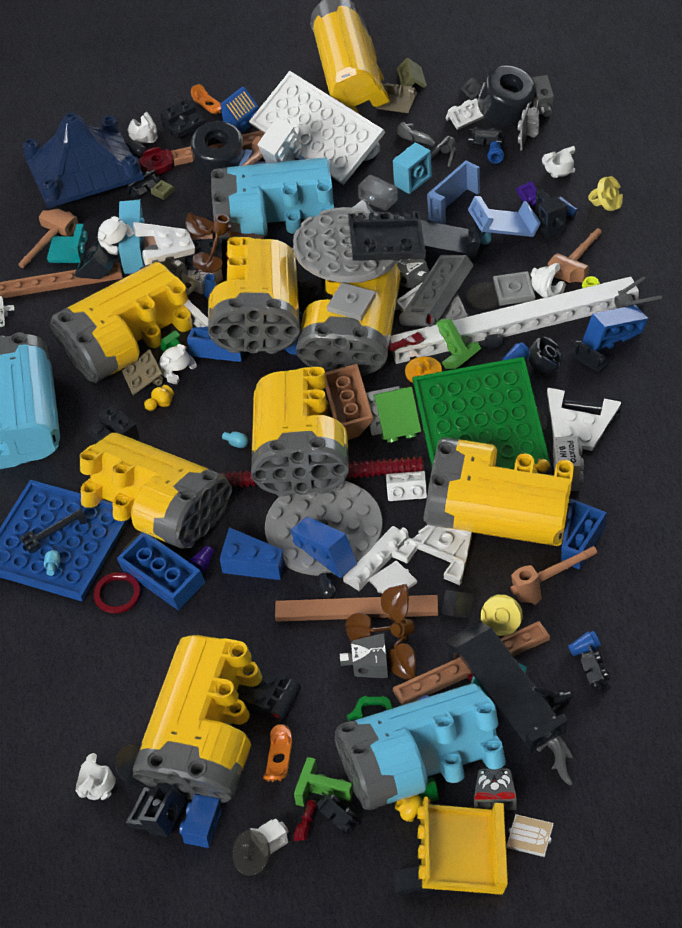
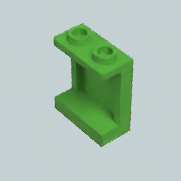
(397, 414)

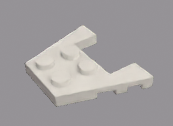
(169, 241)
(584, 425)
(443, 543)

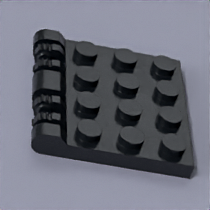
(386, 237)

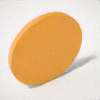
(422, 366)

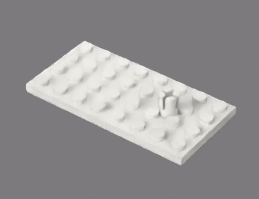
(321, 124)

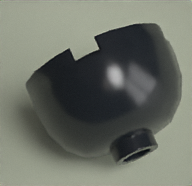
(545, 356)

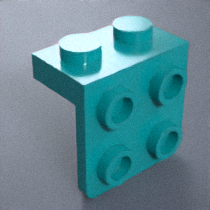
(68, 248)

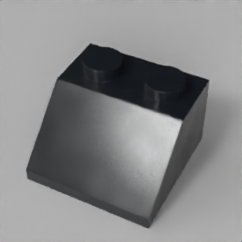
(95, 263)

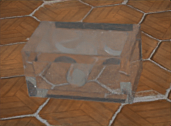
(377, 192)

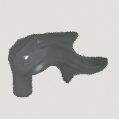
(406, 131)
(561, 753)

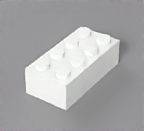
(280, 143)

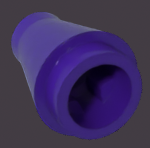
(202, 559)

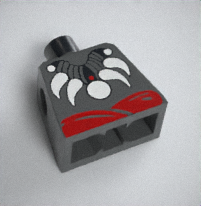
(494, 787)

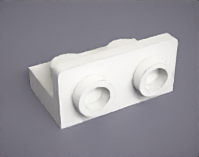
(464, 114)
(406, 486)

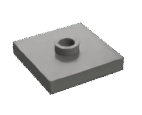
(513, 288)
(351, 301)

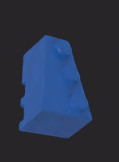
(613, 326)
(201, 346)
(582, 529)
(324, 545)
(250, 557)

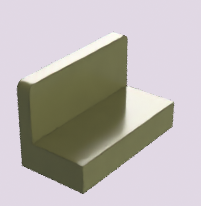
(411, 73)

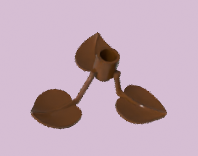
(199, 227)
(395, 603)

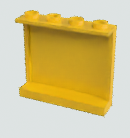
(462, 848)

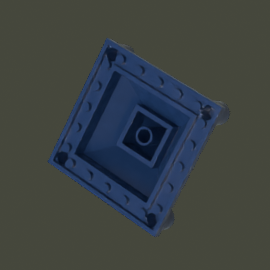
(81, 160)

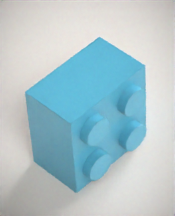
(412, 168)

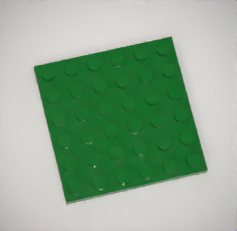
(482, 405)

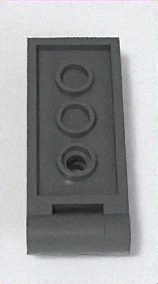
(436, 291)

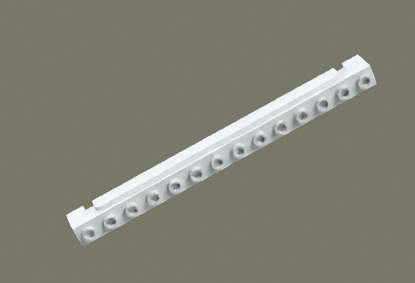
(519, 318)

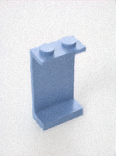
(461, 179)
(504, 222)

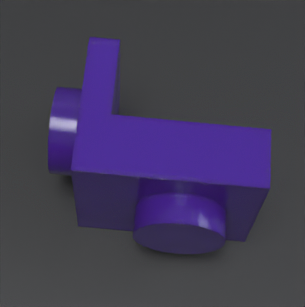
(527, 193)

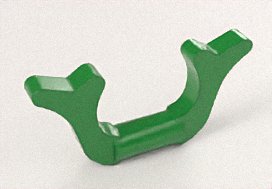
(364, 701)

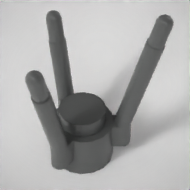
(446, 146)
(625, 300)

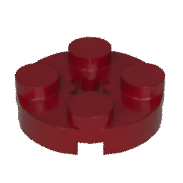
(163, 163)

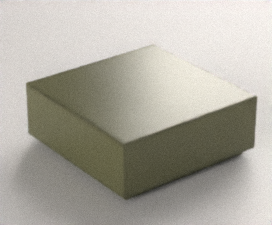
(162, 190)

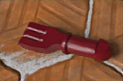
(413, 339)
(302, 829)

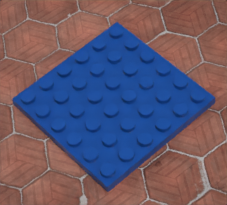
(80, 547)

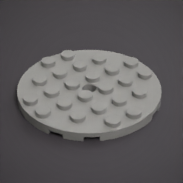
(322, 248)
(342, 508)

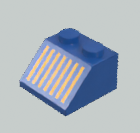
(239, 109)

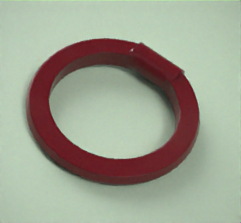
(117, 576)

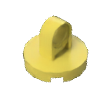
(607, 194)
(502, 614)

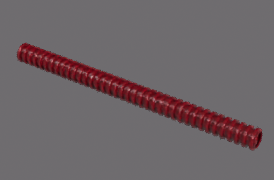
(355, 469)

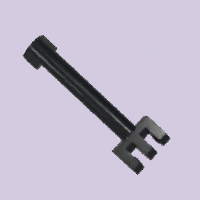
(588, 406)
(32, 541)

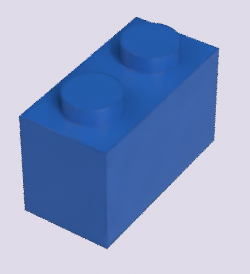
(201, 820)

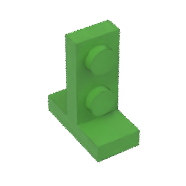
(455, 344)
(320, 783)

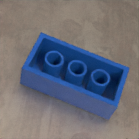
(161, 570)

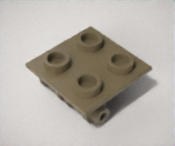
(400, 99)
(143, 372)

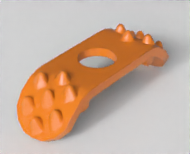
(201, 97)
(280, 744)

